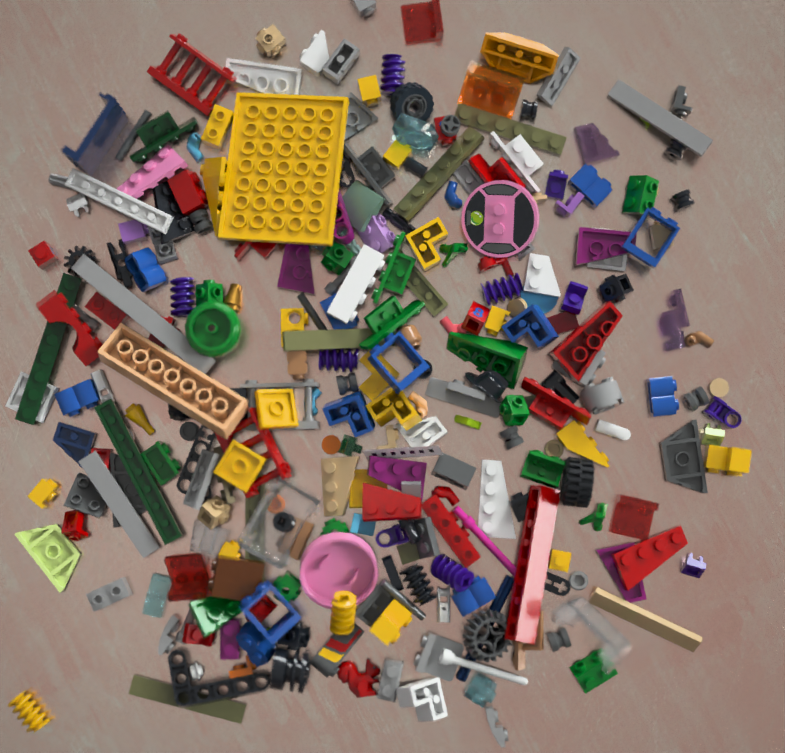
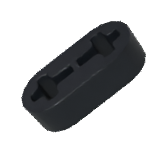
(347, 168)
(392, 573)
(554, 578)

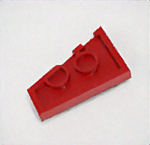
(386, 504)

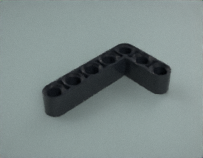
(213, 696)

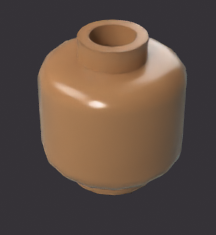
(411, 334)

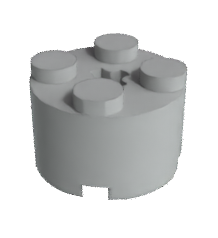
(602, 396)

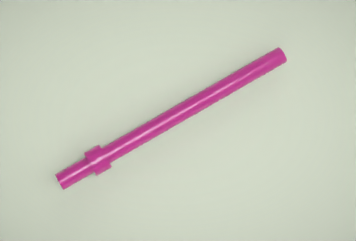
(469, 523)

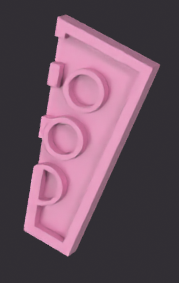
(157, 168)

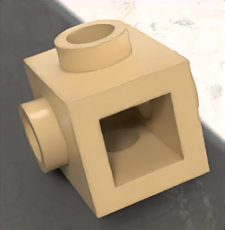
(270, 41)
(214, 512)

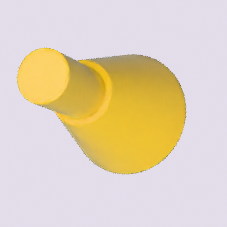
(136, 415)

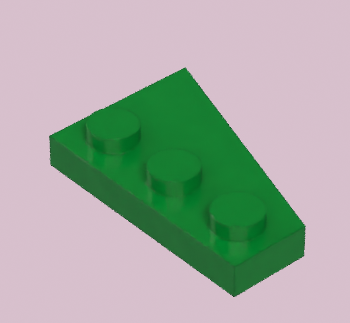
(214, 613)

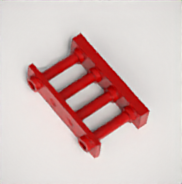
(175, 82)
(282, 467)

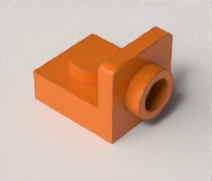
(240, 670)

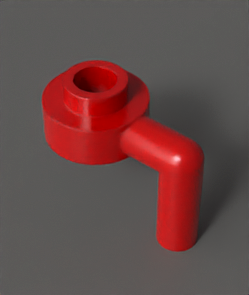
(487, 263)

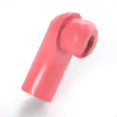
(450, 327)

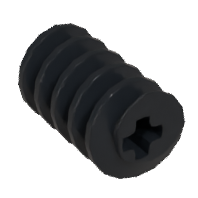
(418, 584)

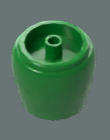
(203, 320)

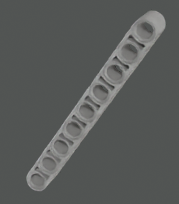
(141, 313)

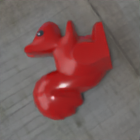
(359, 683)

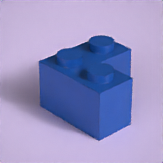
(533, 323)
(352, 409)

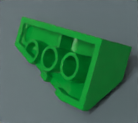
(490, 354)

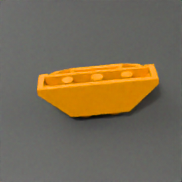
(518, 56)

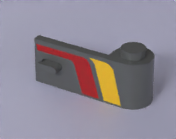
(334, 651)

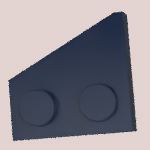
(74, 441)

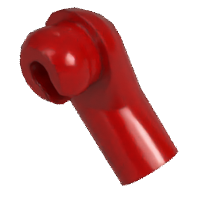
(445, 492)

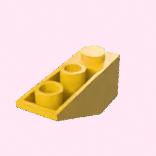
(576, 441)

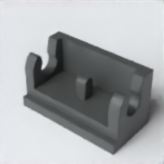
(453, 471)
(373, 605)

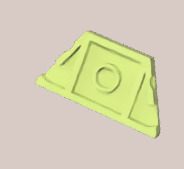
(51, 552)

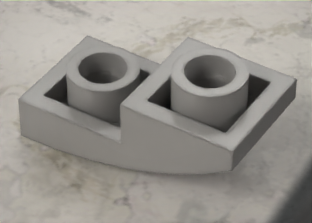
(164, 252)
(166, 639)
(498, 731)

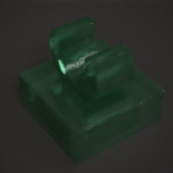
(348, 445)

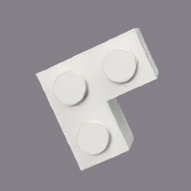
(426, 697)

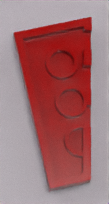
(646, 556)

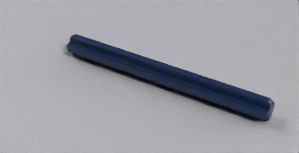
(497, 605)

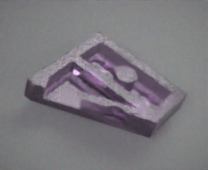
(593, 144)

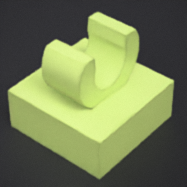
(712, 436)

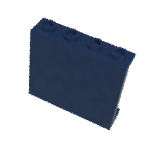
(99, 138)

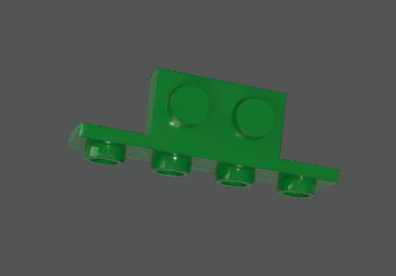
(397, 272)
(387, 318)

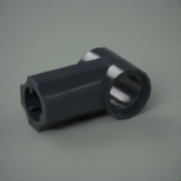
(558, 384)

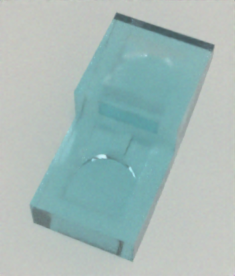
(156, 595)

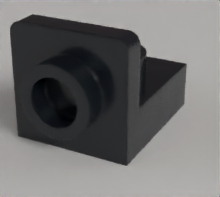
(519, 505)

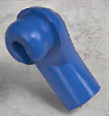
(451, 197)

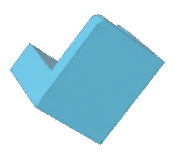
(362, 527)

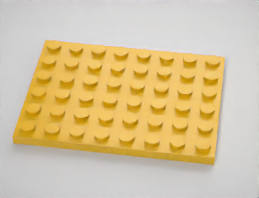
(284, 169)

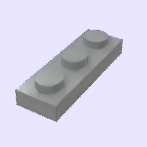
(554, 83)
(201, 479)

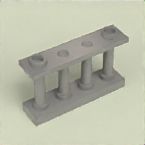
(308, 421)

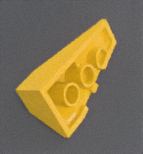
(214, 180)

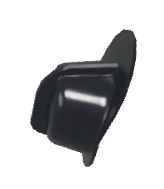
(490, 382)

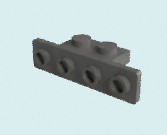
(373, 168)

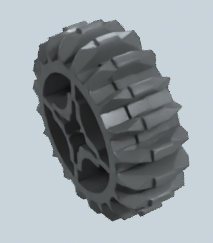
(479, 630)

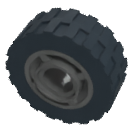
(411, 93)

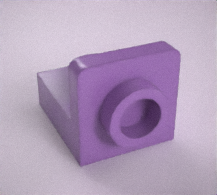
(572, 202)

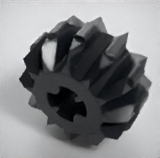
(75, 256)

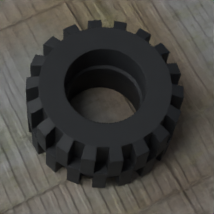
(577, 482)

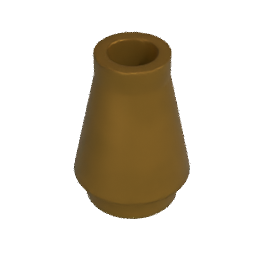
(233, 297)

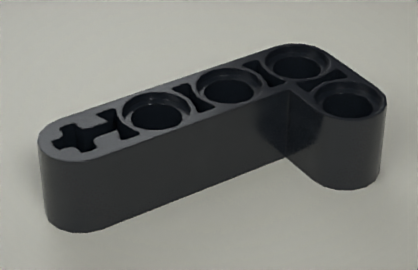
(194, 457)

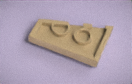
(336, 483)

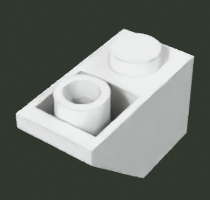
(316, 55)

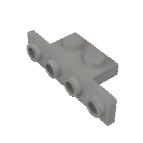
(463, 396)

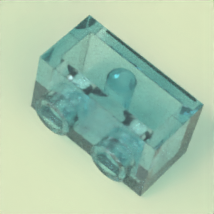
(415, 132)

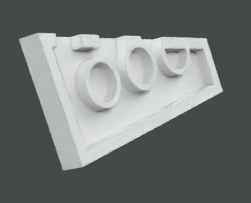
(266, 77)
(494, 506)

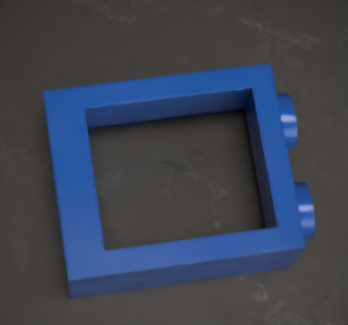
(641, 255)
(411, 353)
(282, 625)

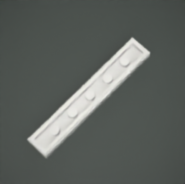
(119, 201)

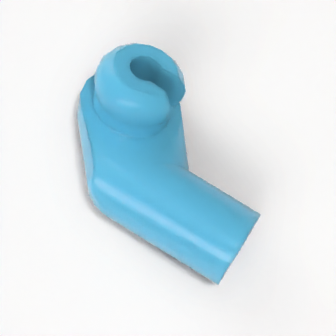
(193, 146)
(315, 394)

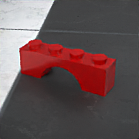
(55, 309)

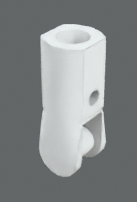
(101, 384)
(612, 430)
(443, 608)

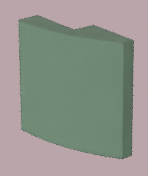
(361, 204)

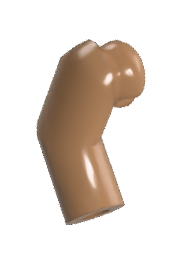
(698, 337)

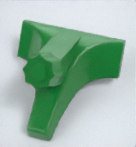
(452, 250)
(596, 517)

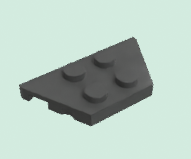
(684, 458)
(124, 481)

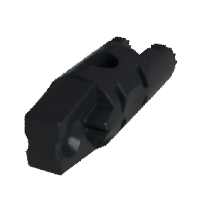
(121, 272)

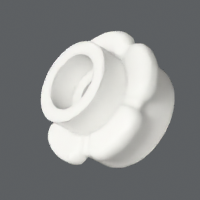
(195, 671)

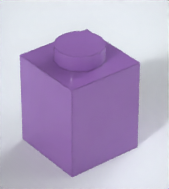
(133, 231)

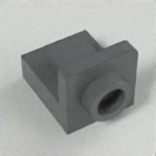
(678, 99)

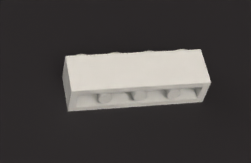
(355, 284)

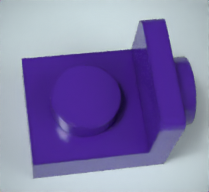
(556, 185)
(574, 297)

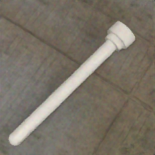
(447, 657)

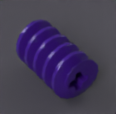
(390, 73)
(502, 289)
(181, 296)
(338, 359)
(451, 573)

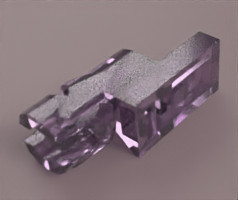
(674, 320)

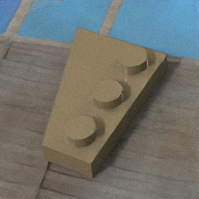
(226, 494)

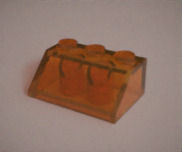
(491, 89)

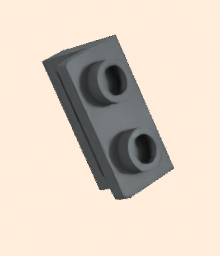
(428, 544)

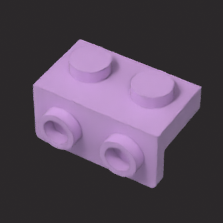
(377, 234)

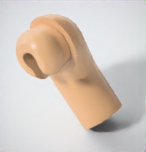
(420, 404)

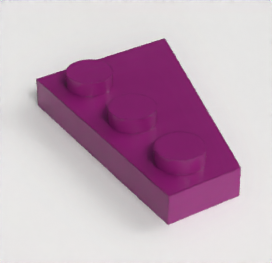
(600, 244)
(296, 269)
(395, 471)
(636, 593)

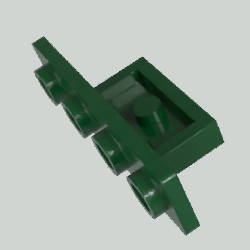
(158, 132)

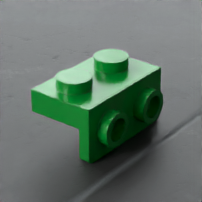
(640, 194)
(161, 463)
(543, 468)
(589, 672)

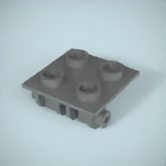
(85, 497)

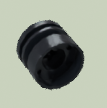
(289, 670)

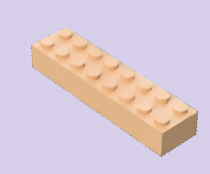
(173, 380)

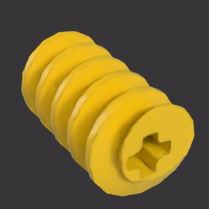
(343, 613)
(28, 712)

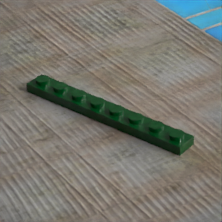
(46, 356)
(138, 471)

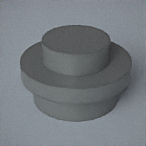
(189, 431)

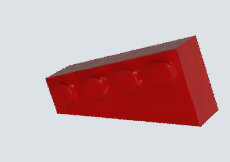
(581, 345)

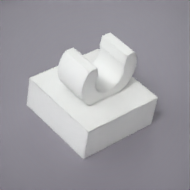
(76, 202)

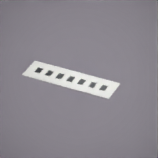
(404, 452)

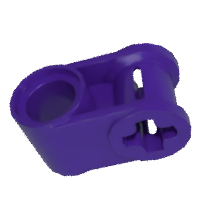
(722, 412)
(395, 536)

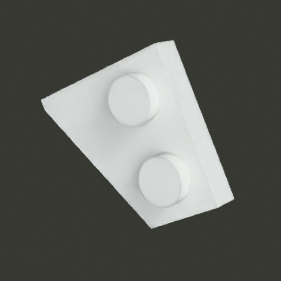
(540, 276)
(423, 433)

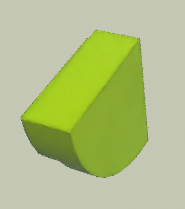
(467, 421)

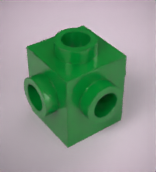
(336, 257)
(208, 292)
(514, 410)
(333, 524)
(289, 581)

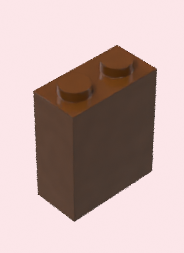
(234, 577)

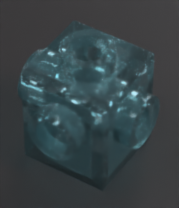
(480, 690)

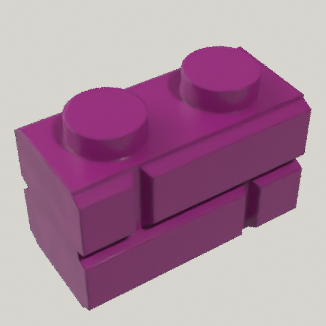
(228, 644)

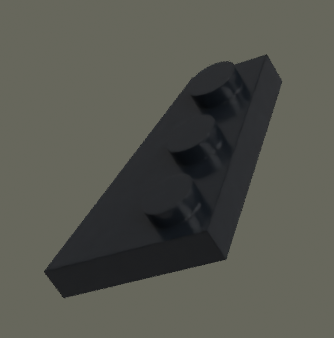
(166, 202)

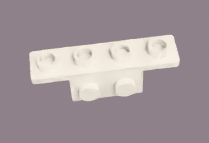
(521, 157)

